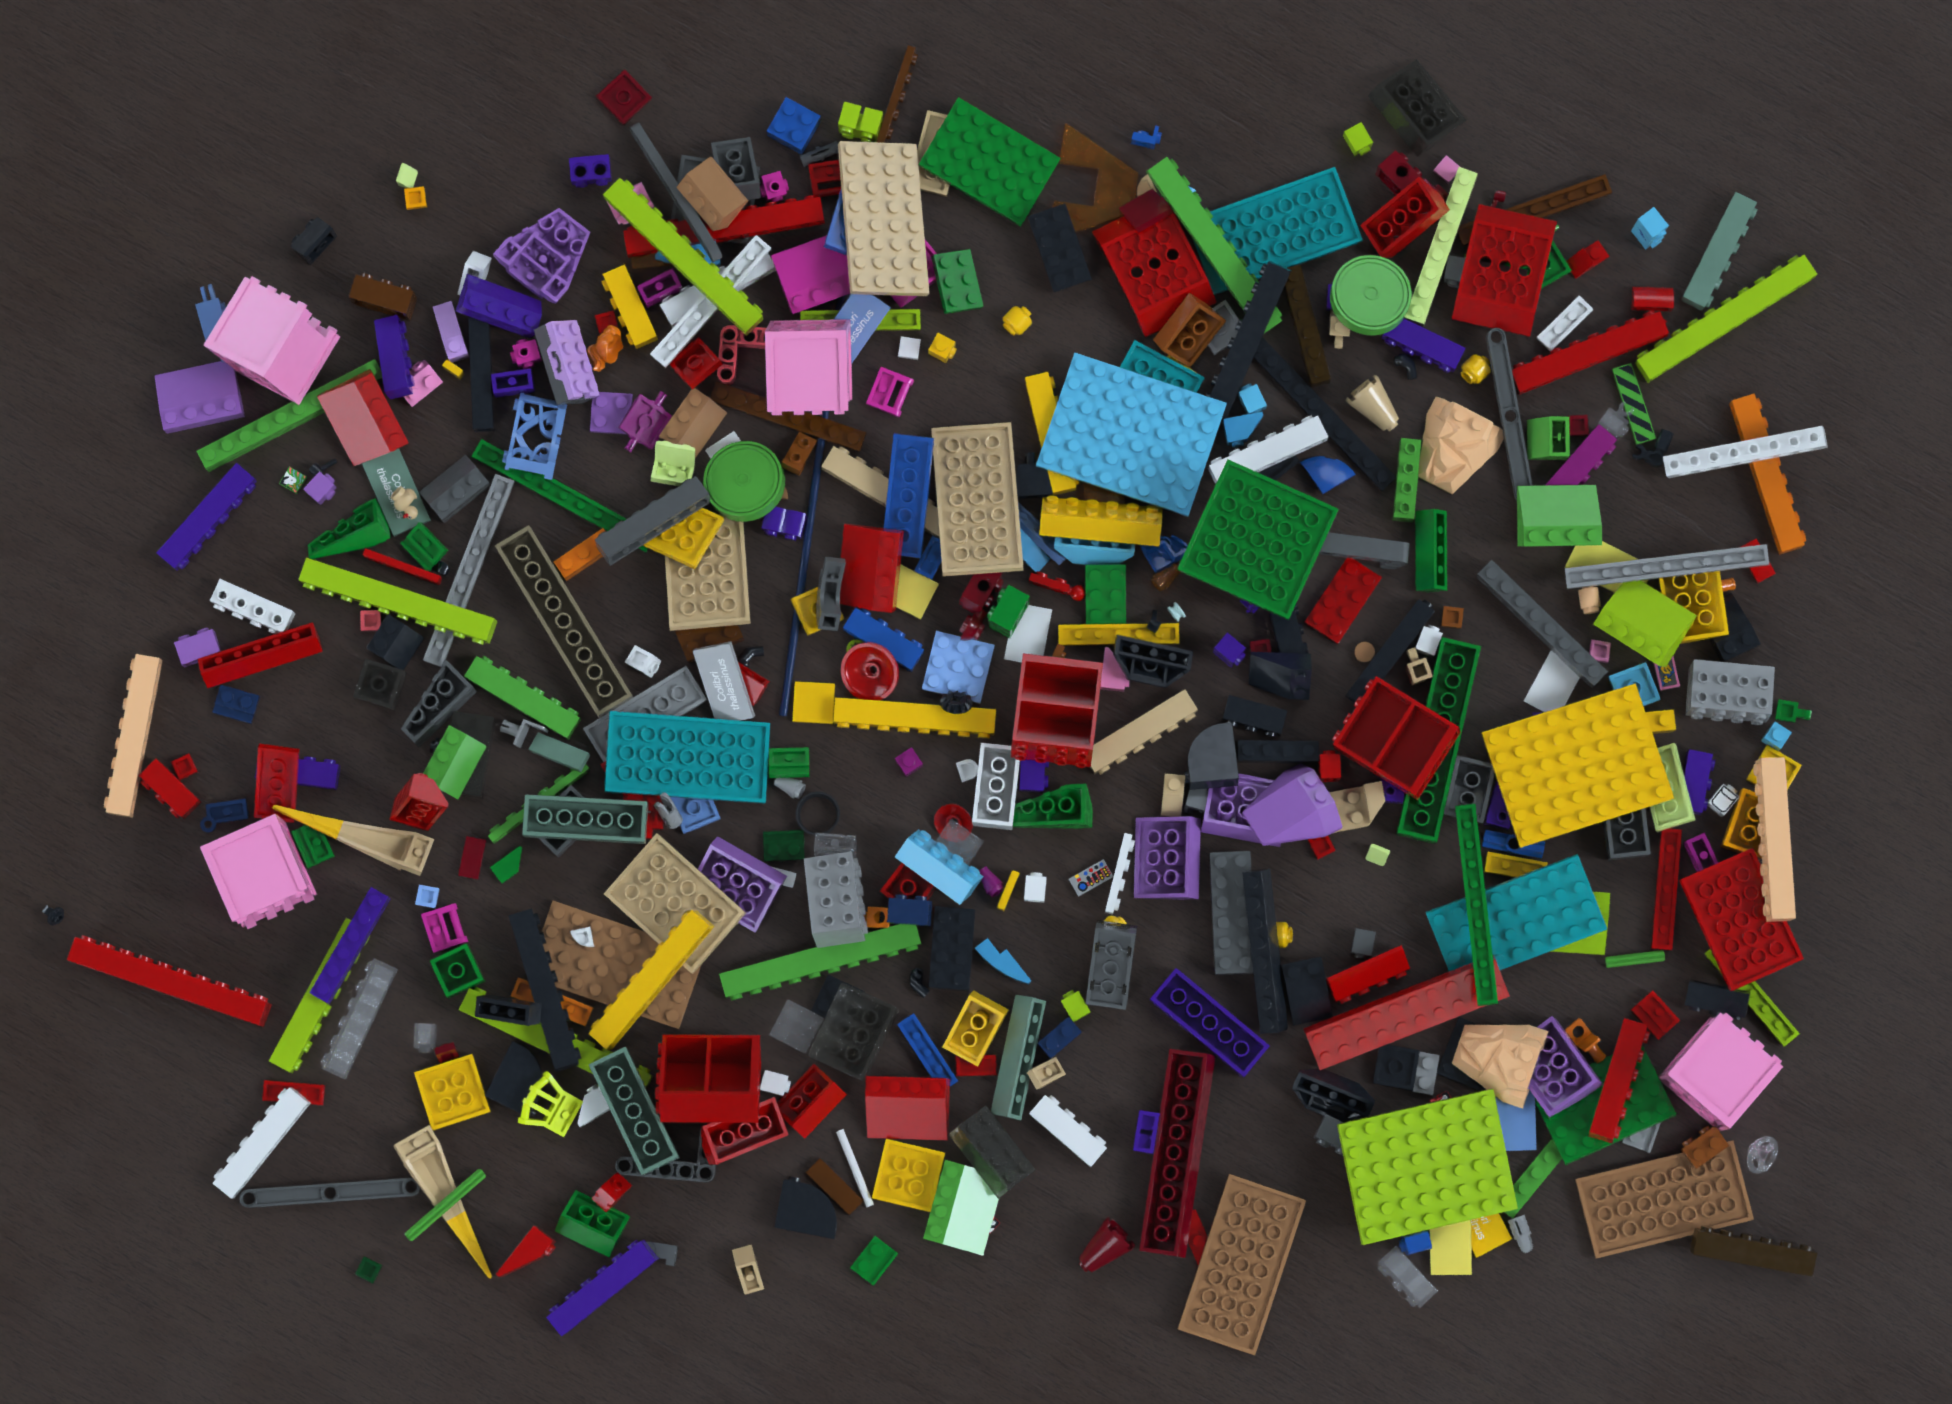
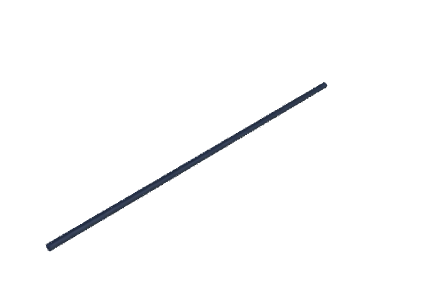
(804, 560)

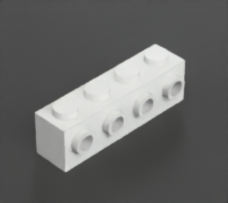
(252, 607)

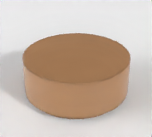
(1364, 652)

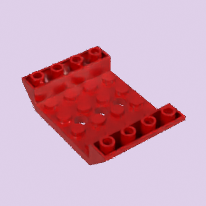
(1158, 290)
(1498, 297)

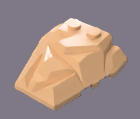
(1455, 444)
(1501, 1058)

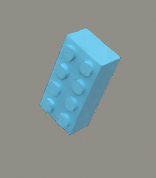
(939, 866)

